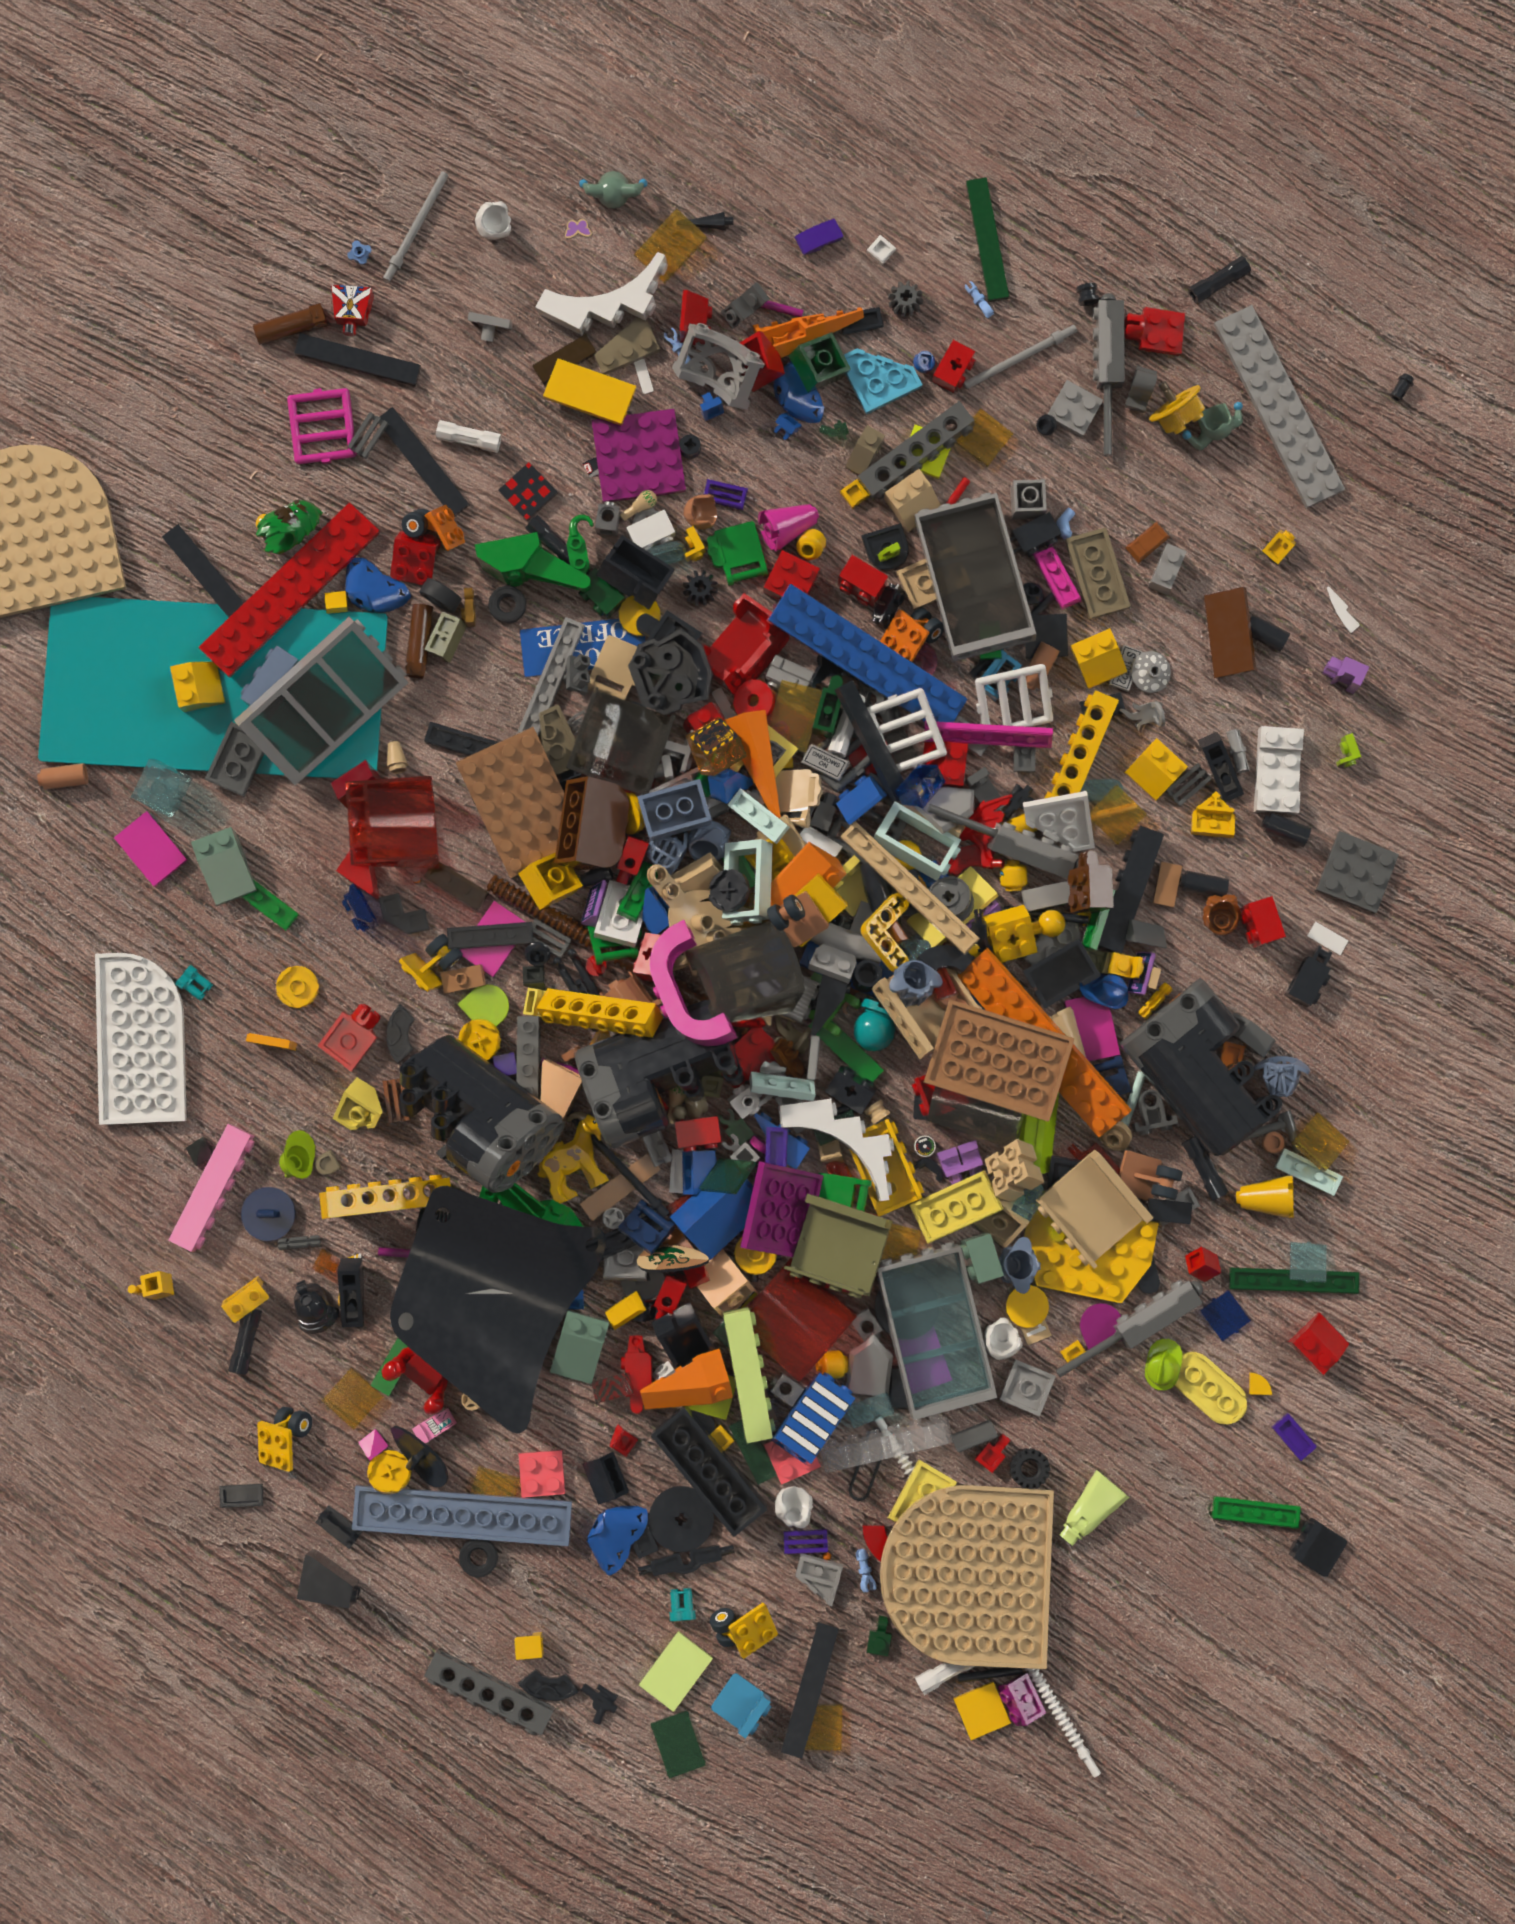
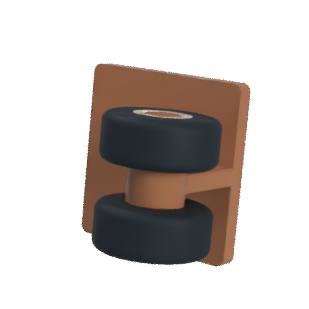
(798, 918)
(1142, 1173)

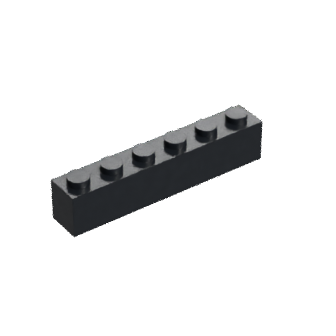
(1130, 887)

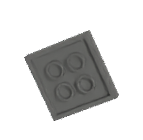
(1357, 872)

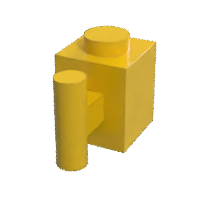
(154, 1286)

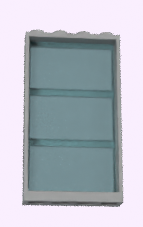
(935, 1331)

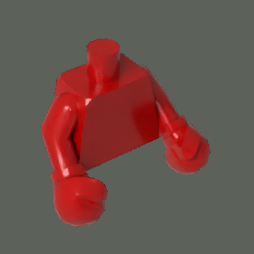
(420, 1373)

